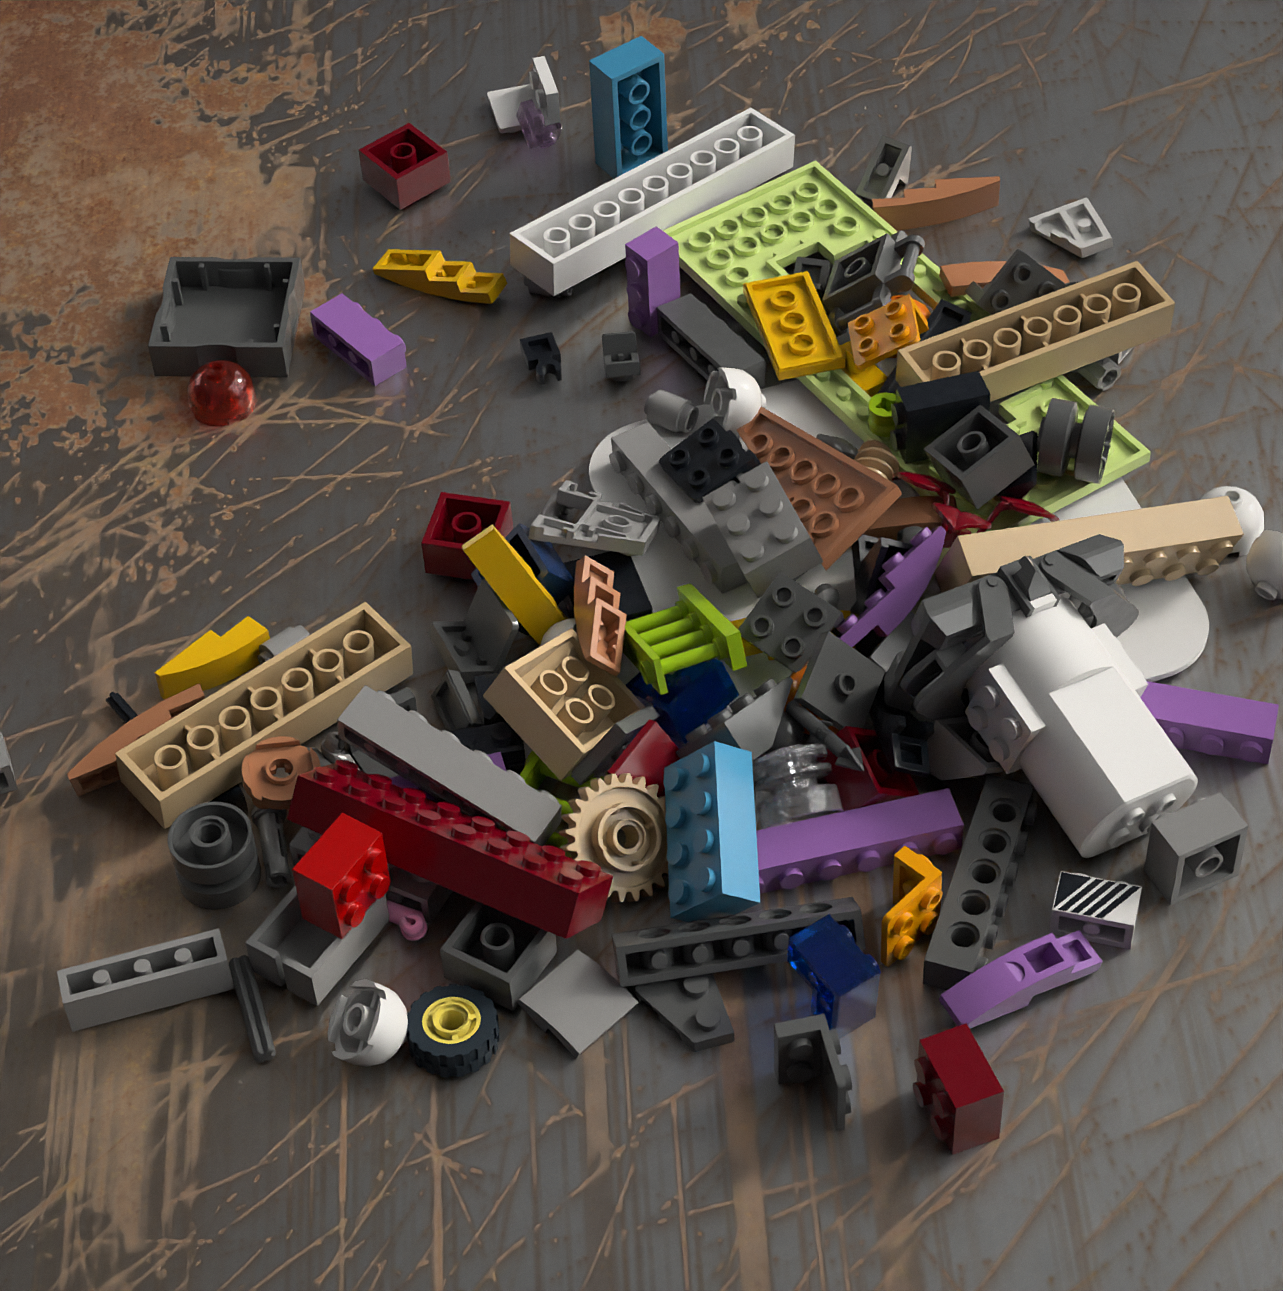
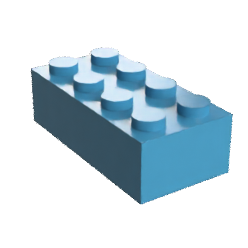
(628, 106)
(711, 833)

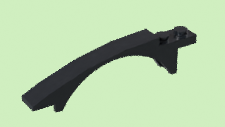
(898, 731)

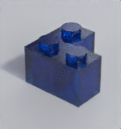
(691, 698)
(837, 972)

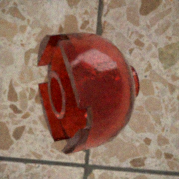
(221, 393)

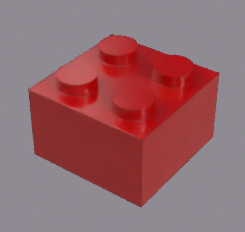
(342, 876)

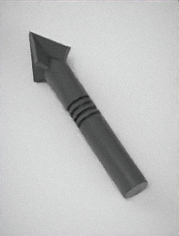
(846, 756)

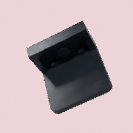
(707, 460)

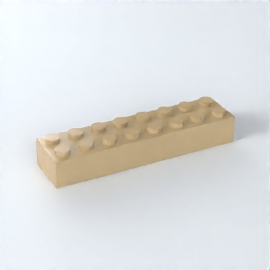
(1046, 334)
(1156, 542)
(288, 696)

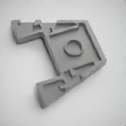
(600, 527)

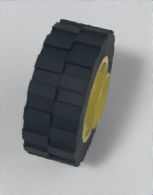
(452, 1030)

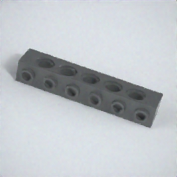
(980, 882)
(723, 941)

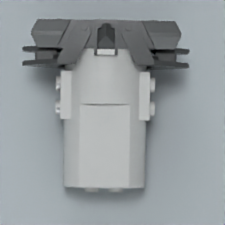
(1050, 689)

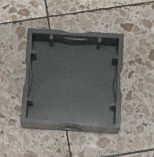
(228, 312)

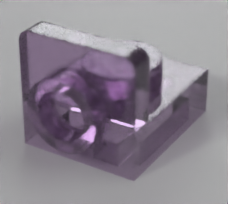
(534, 128)

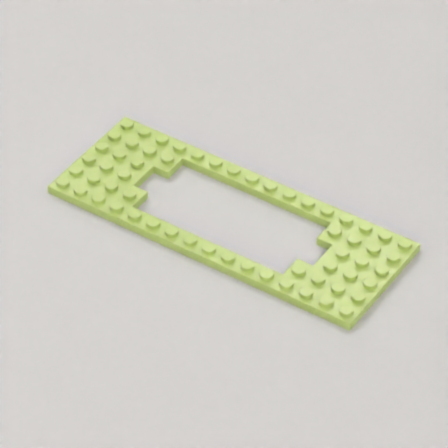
(815, 213)

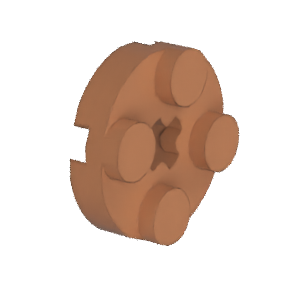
(262, 764)

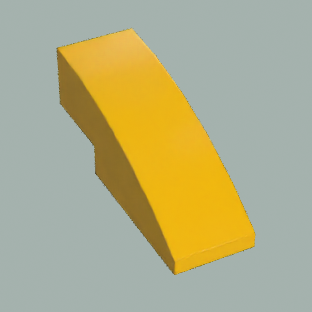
(213, 659)

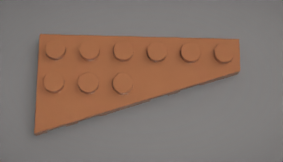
(826, 488)

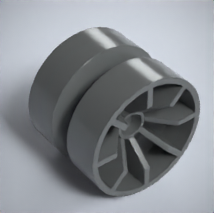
(1064, 438)
(214, 855)

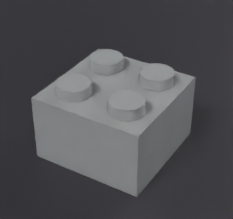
(1195, 847)

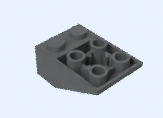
(749, 725)

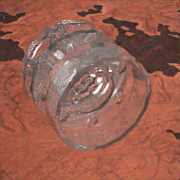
(792, 781)

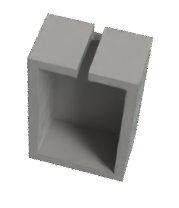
(762, 528)
(305, 955)

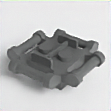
(869, 276)

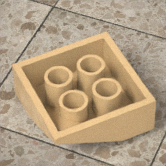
(560, 702)

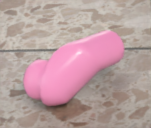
(409, 920)

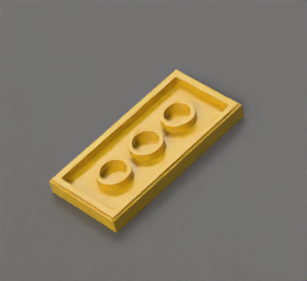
(793, 325)

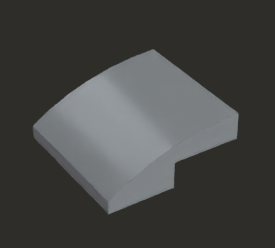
(577, 1002)

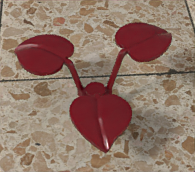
(960, 521)

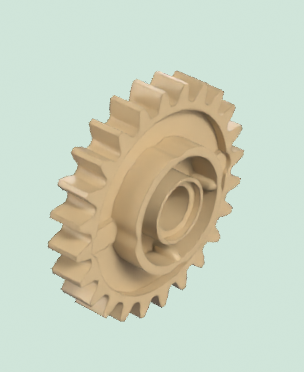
(595, 826)

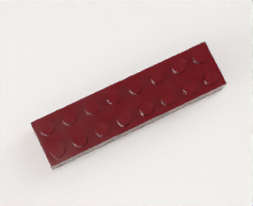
(457, 849)

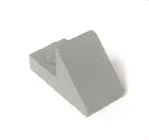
(886, 169)

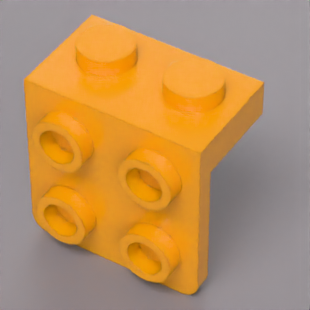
(885, 331)
(916, 908)

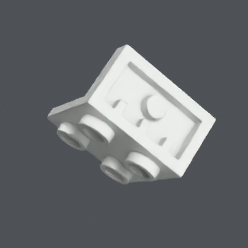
(541, 90)

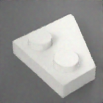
(1073, 228)

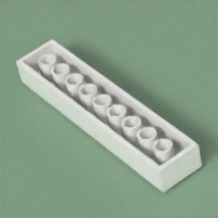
(660, 193)

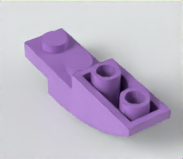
(905, 583)
(1018, 976)

